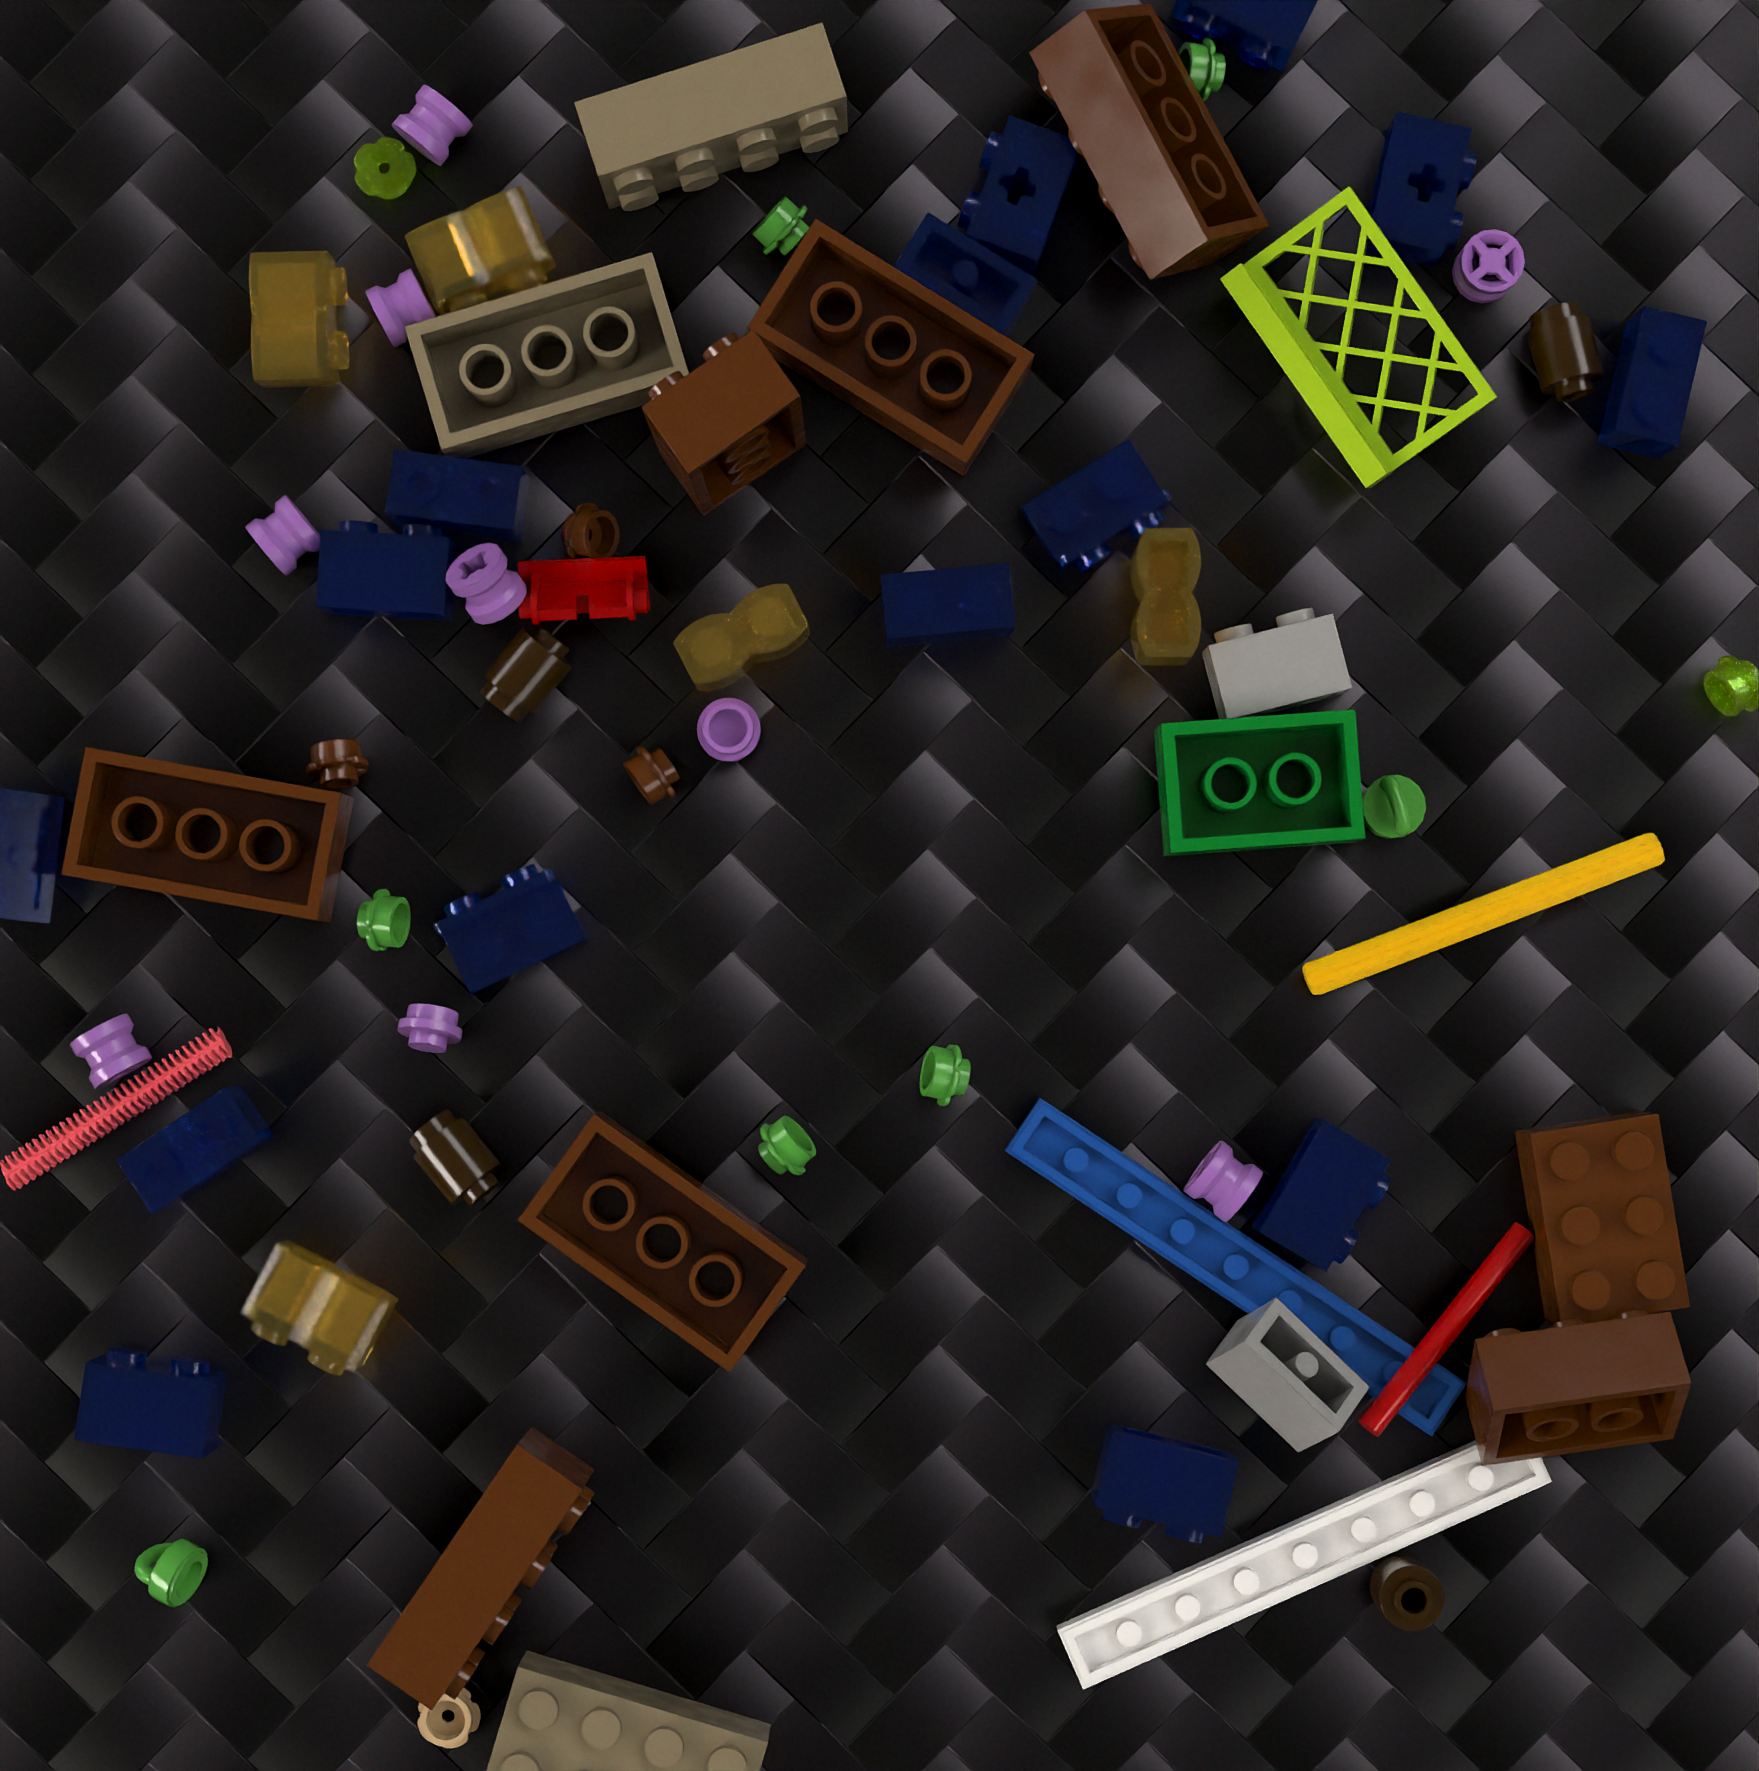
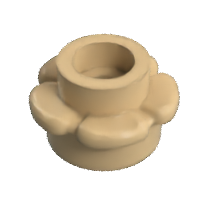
(449, 1733)

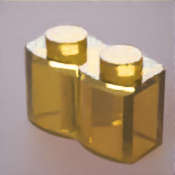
(481, 252)
(296, 318)
(1163, 578)
(758, 629)
(318, 1307)

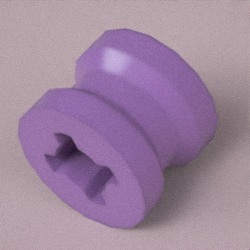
(432, 125)
(1498, 256)
(400, 306)
(285, 535)
(486, 583)
(111, 1051)
(1223, 1181)

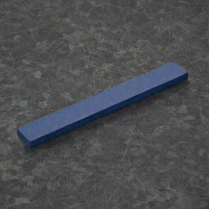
(1219, 1253)

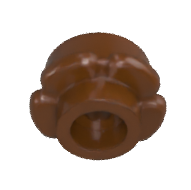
(590, 533)
(337, 764)
(652, 774)

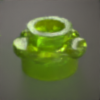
(389, 184)
(1733, 686)

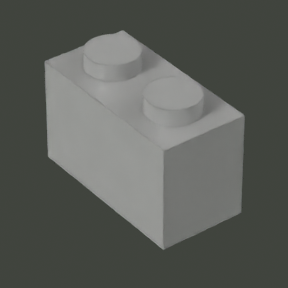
(1277, 666)
(1287, 1375)

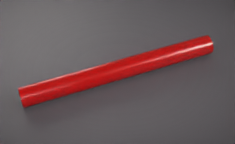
(1446, 1329)

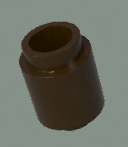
(1564, 352)
(526, 673)
(455, 1159)
(1396, 1576)

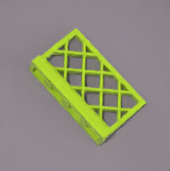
(1310, 369)

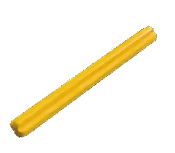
(1483, 913)

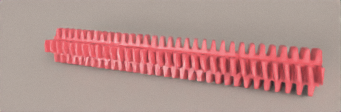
(116, 1109)

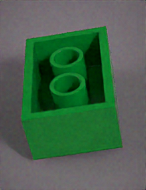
(1259, 782)

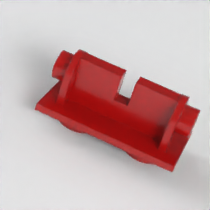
(584, 585)

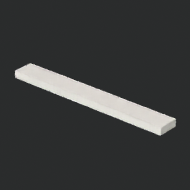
(1291, 1560)

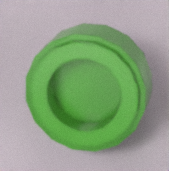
(1393, 806)
(176, 1573)

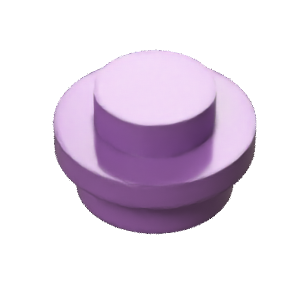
(728, 729)
(430, 1027)

